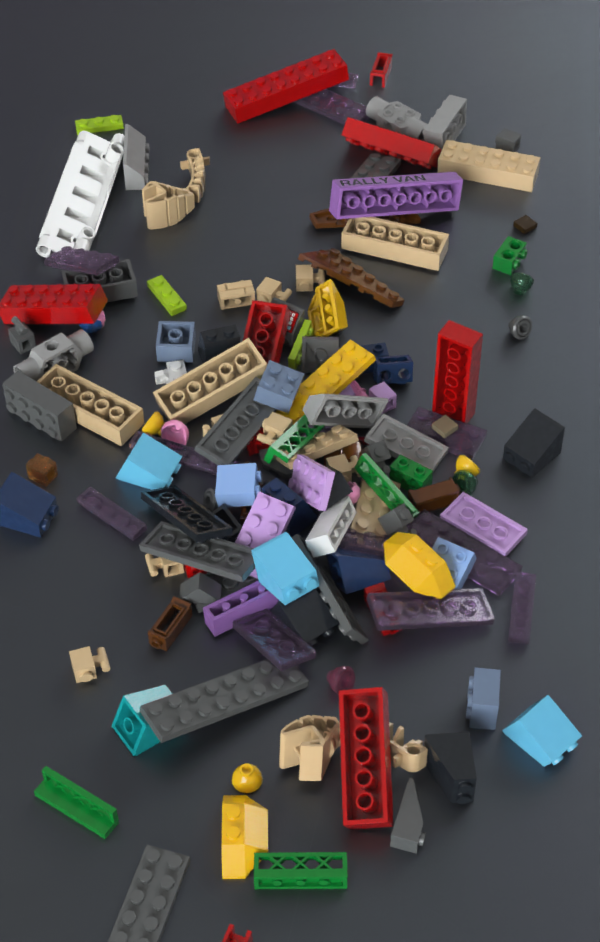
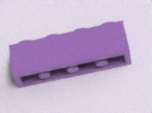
(244, 602)

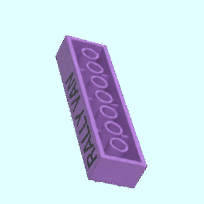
(395, 195)

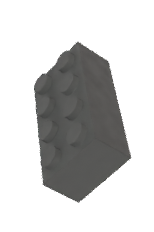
(116, 282)
(39, 406)

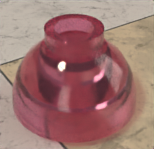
(341, 678)

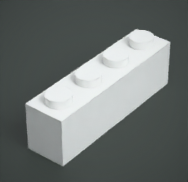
(330, 528)

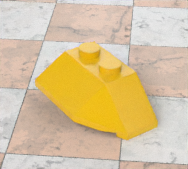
(327, 310)
(418, 565)
(242, 835)

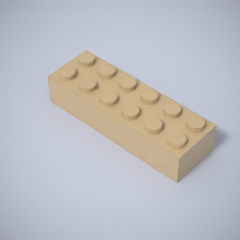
(489, 165)
(395, 241)
(211, 383)
(95, 406)

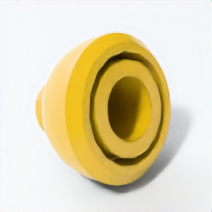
(154, 424)
(465, 463)
(247, 778)

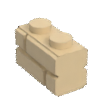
(235, 294)

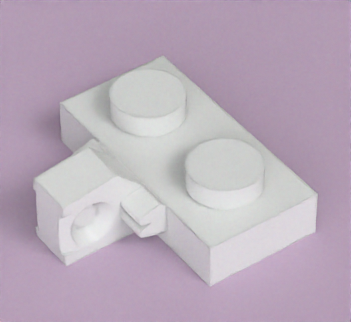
(174, 370)

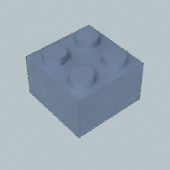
(175, 341)
(278, 386)
(483, 698)

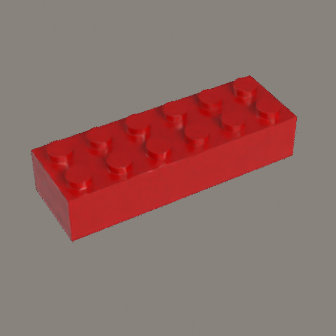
(391, 142)
(53, 303)
(457, 371)
(365, 758)

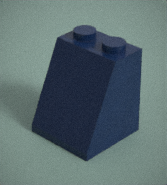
(26, 506)
(303, 514)
(356, 569)

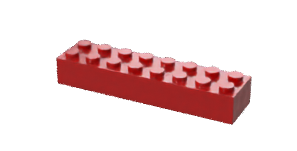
(285, 85)

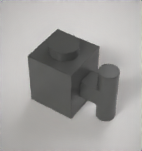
(21, 336)
(379, 454)
(397, 520)

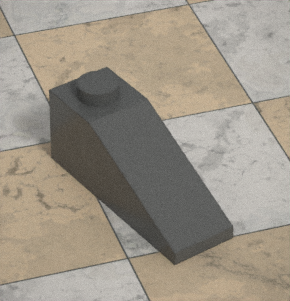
(408, 827)

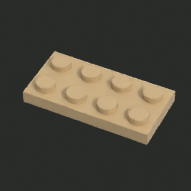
(324, 444)
(369, 509)

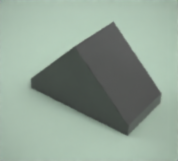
(200, 589)

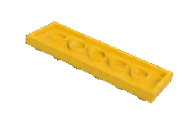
(331, 376)

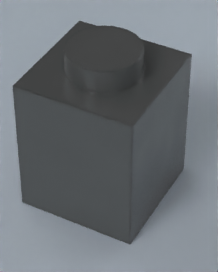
(508, 140)

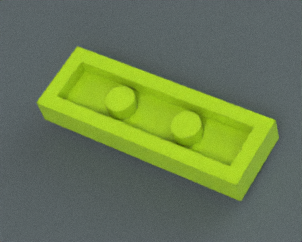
(99, 124)
(166, 295)
(295, 356)

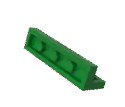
(293, 434)
(382, 484)
(77, 803)
(304, 877)

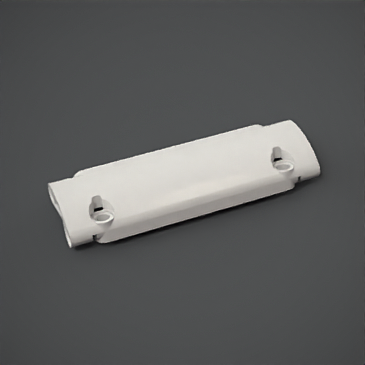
(81, 194)

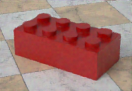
(267, 328)

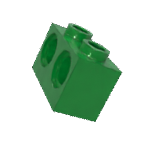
(509, 255)
(410, 473)

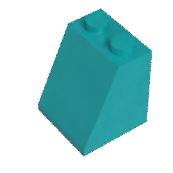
(131, 724)

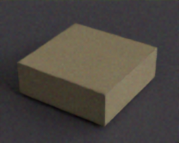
(444, 426)

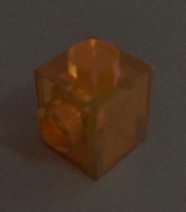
(41, 469)

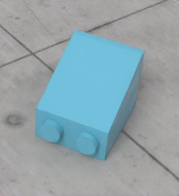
(150, 464)
(284, 569)
(543, 732)

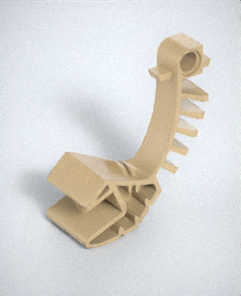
(168, 204)
(315, 738)

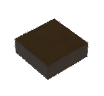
(525, 224)

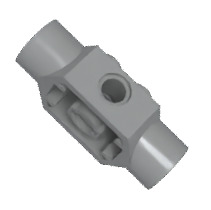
(396, 117)
(57, 350)

